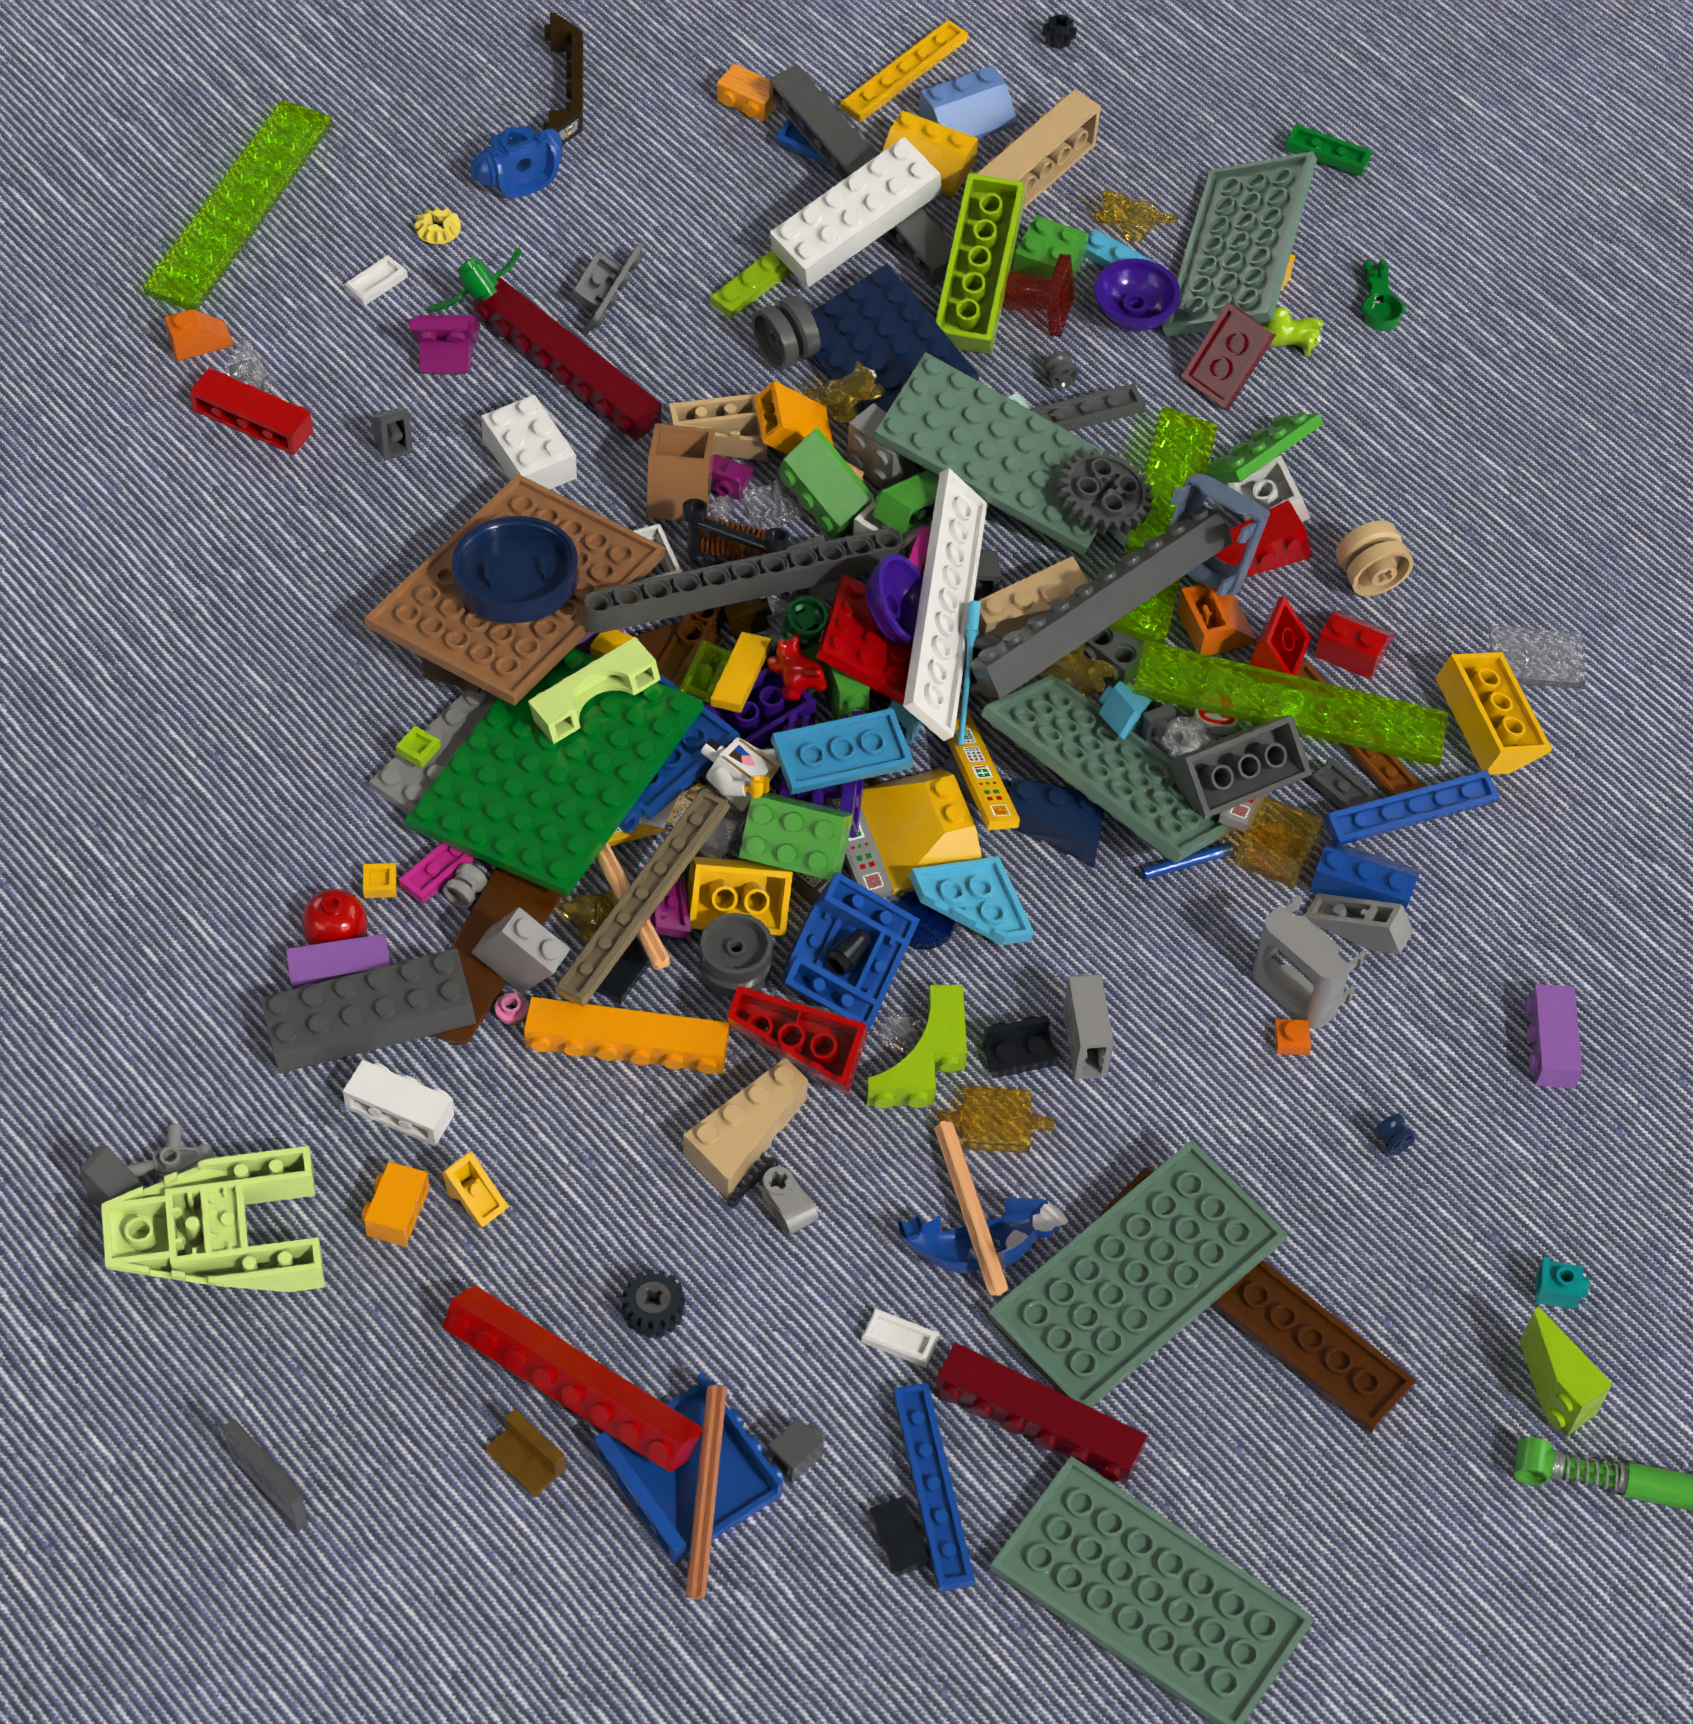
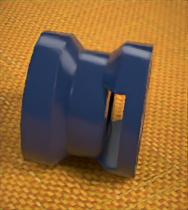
(1395, 1134)

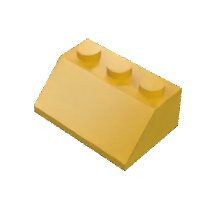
(945, 148)
(738, 887)

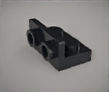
(1019, 1046)

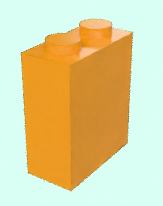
(788, 417)

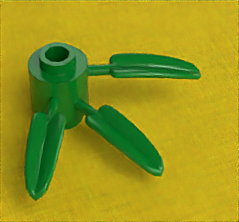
(477, 280)

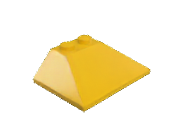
(919, 824)

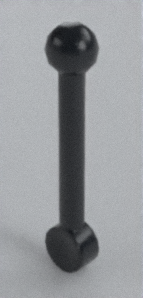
(734, 1200)

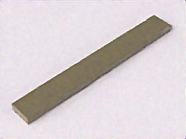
(642, 898)

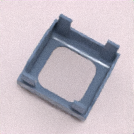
(1215, 572)

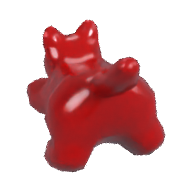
(797, 670)

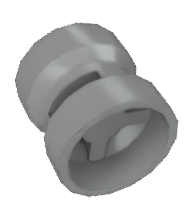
(463, 887)

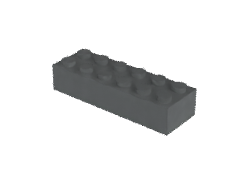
(368, 1010)

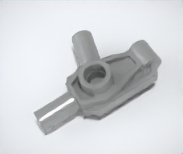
(172, 1157)

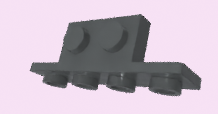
(599, 283)

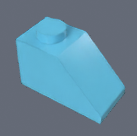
(1122, 708)

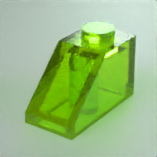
(705, 671)

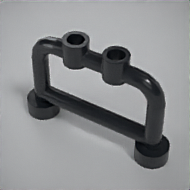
(696, 513)

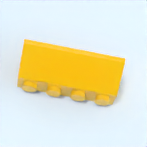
(1492, 711)

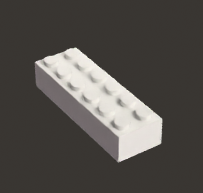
(855, 212)

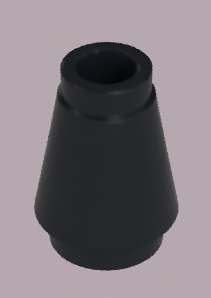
(846, 953)

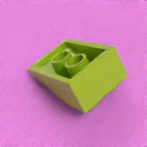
(1563, 1376)

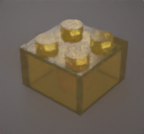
(1278, 841)

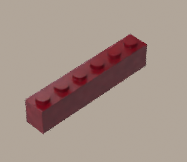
(1040, 1413)

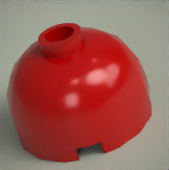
(333, 917)

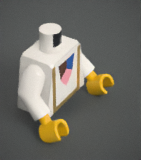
(740, 770)

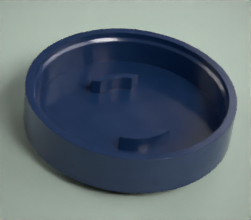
(515, 569)

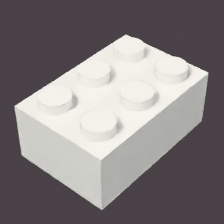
(529, 443)

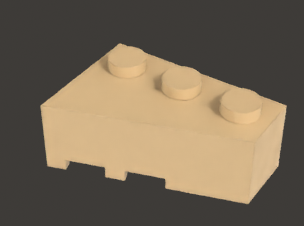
(733, 420)

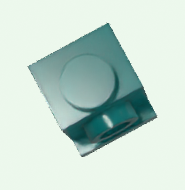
(1560, 1284)

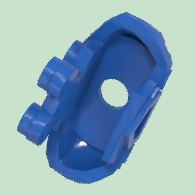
(519, 163)

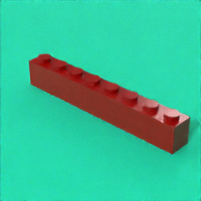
(572, 1378)

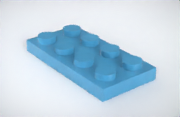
(842, 751)

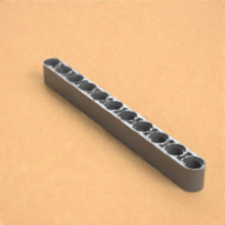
(737, 581)

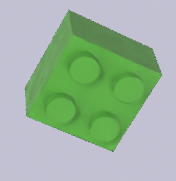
(1043, 244)

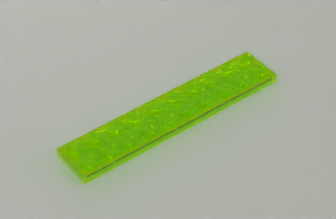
(238, 206)
(1177, 451)
(1316, 706)

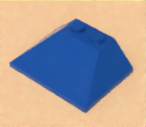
(833, 916)

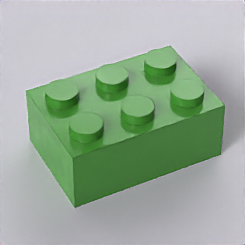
(796, 835)

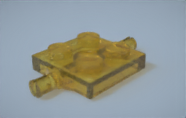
(997, 1119)

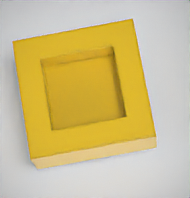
(379, 880)

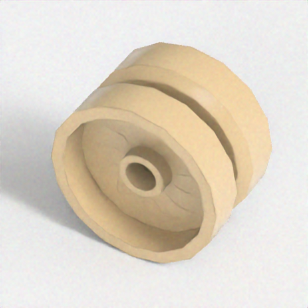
(1374, 558)

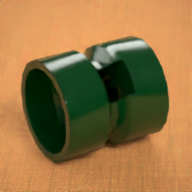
(806, 620)

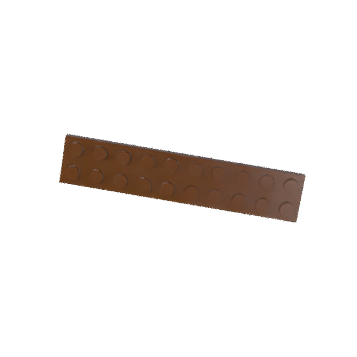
(1310, 1341)

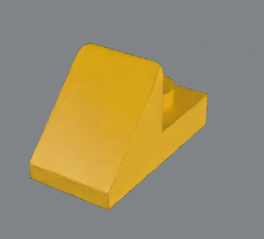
(474, 1189)

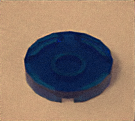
(933, 926)

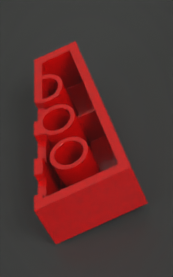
(808, 1037)

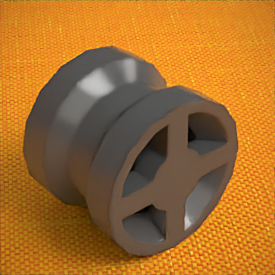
(1060, 369)

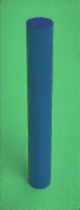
(1194, 859)

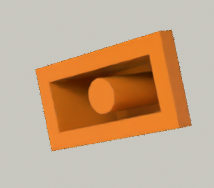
(196, 334)

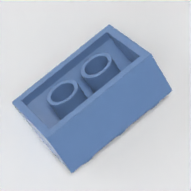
(970, 104)

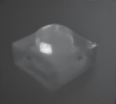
(899, 1032)

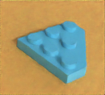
(976, 896)

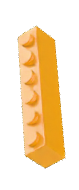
(627, 1035)

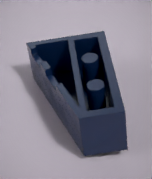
(1058, 817)

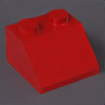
(1281, 640)
(1353, 644)

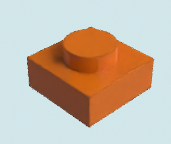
(1292, 1037)

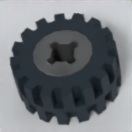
(651, 1315)

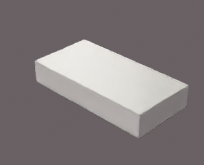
(375, 280)
(900, 1337)

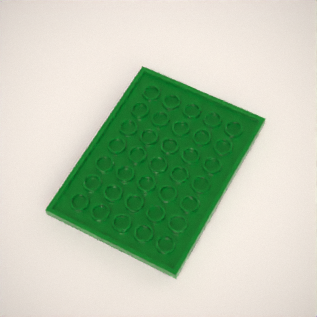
(547, 804)

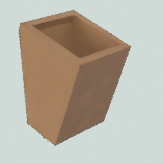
(678, 469)

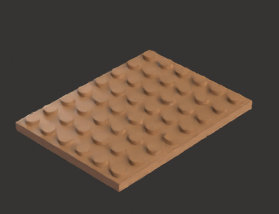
(503, 656)

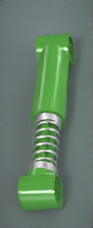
(1539, 1463)

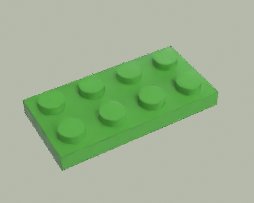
(1263, 447)

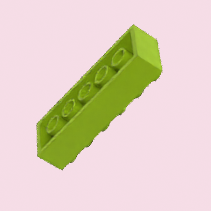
(980, 261)

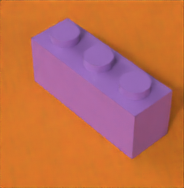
(335, 959)
(1554, 1036)

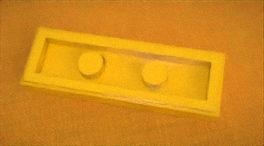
(741, 672)

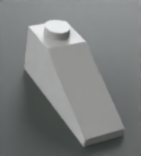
(1365, 922)

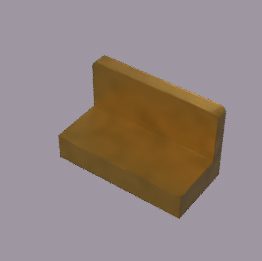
(527, 1454)

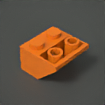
(1213, 620)

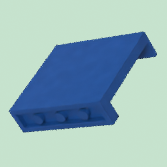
(668, 1499)

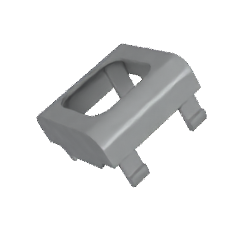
(1314, 955)

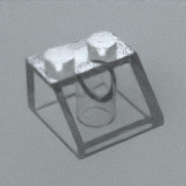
(726, 832)

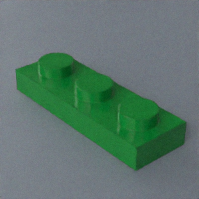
(1329, 150)

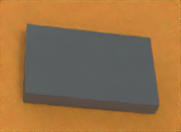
(265, 1474)

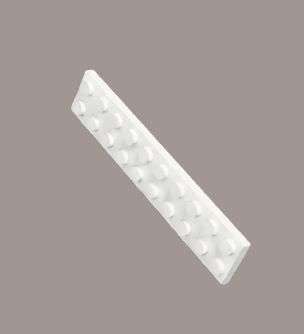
(943, 605)

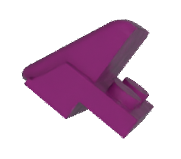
(445, 342)

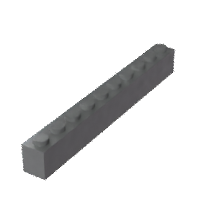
(845, 153)
(1100, 602)

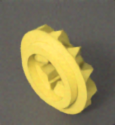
(433, 233)

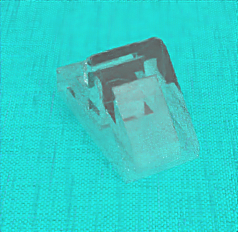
(246, 366)

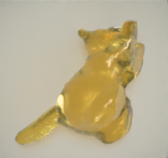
(1135, 216)
(844, 393)
(1082, 671)
(589, 912)

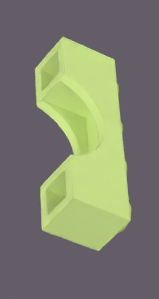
(624, 669)

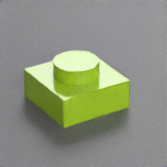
(418, 747)

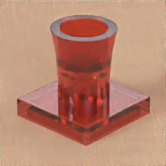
(1044, 293)

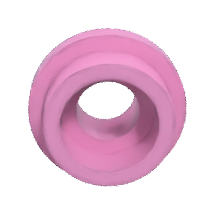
(511, 1016)

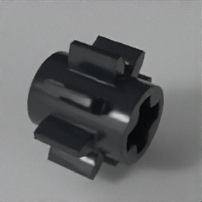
(1059, 31)

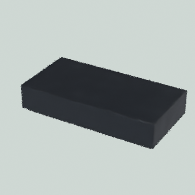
(899, 1536)

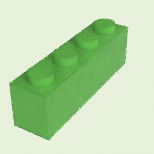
(908, 502)

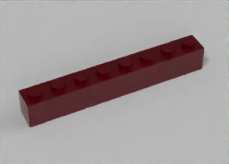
(569, 360)

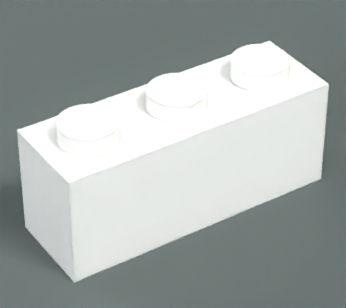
(399, 1102)

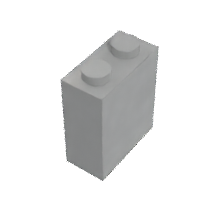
(520, 950)
(1088, 1026)

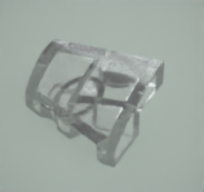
(770, 505)

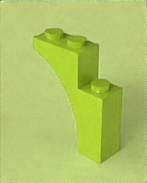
(939, 1048)

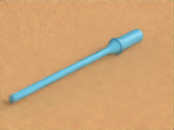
(971, 633)

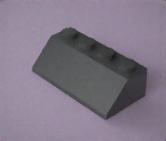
(1241, 766)

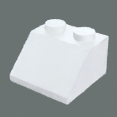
(1271, 487)

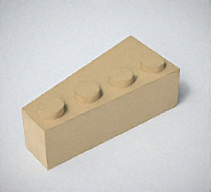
(1016, 604)
(743, 1127)

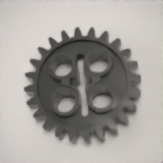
(1123, 504)

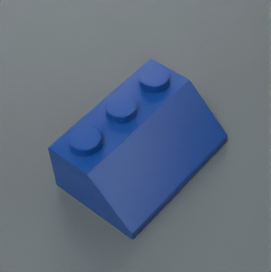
(1363, 876)

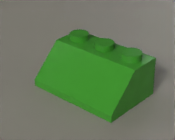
(825, 484)

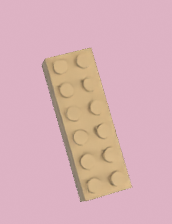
(1049, 145)

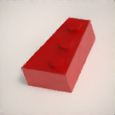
(1281, 543)

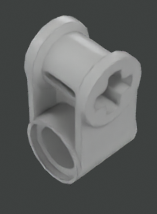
(789, 1205)

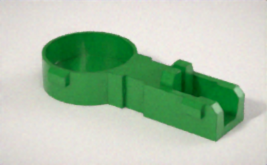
(1382, 315)

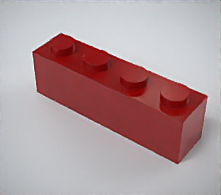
(251, 411)

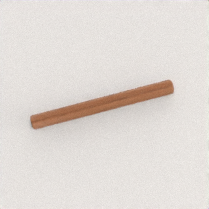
(706, 1492)

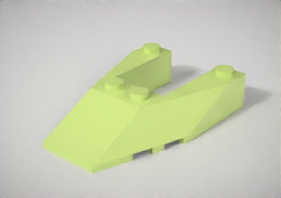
(197, 1225)

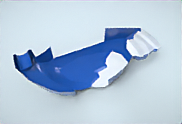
(1017, 1231)

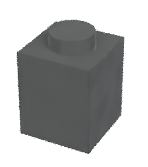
(796, 1449)

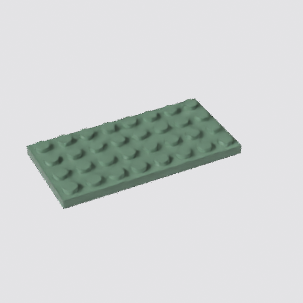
(1241, 241)
(990, 444)
(1116, 773)
(1137, 1276)
(1152, 1595)

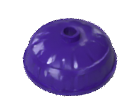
(1136, 294)
(894, 597)

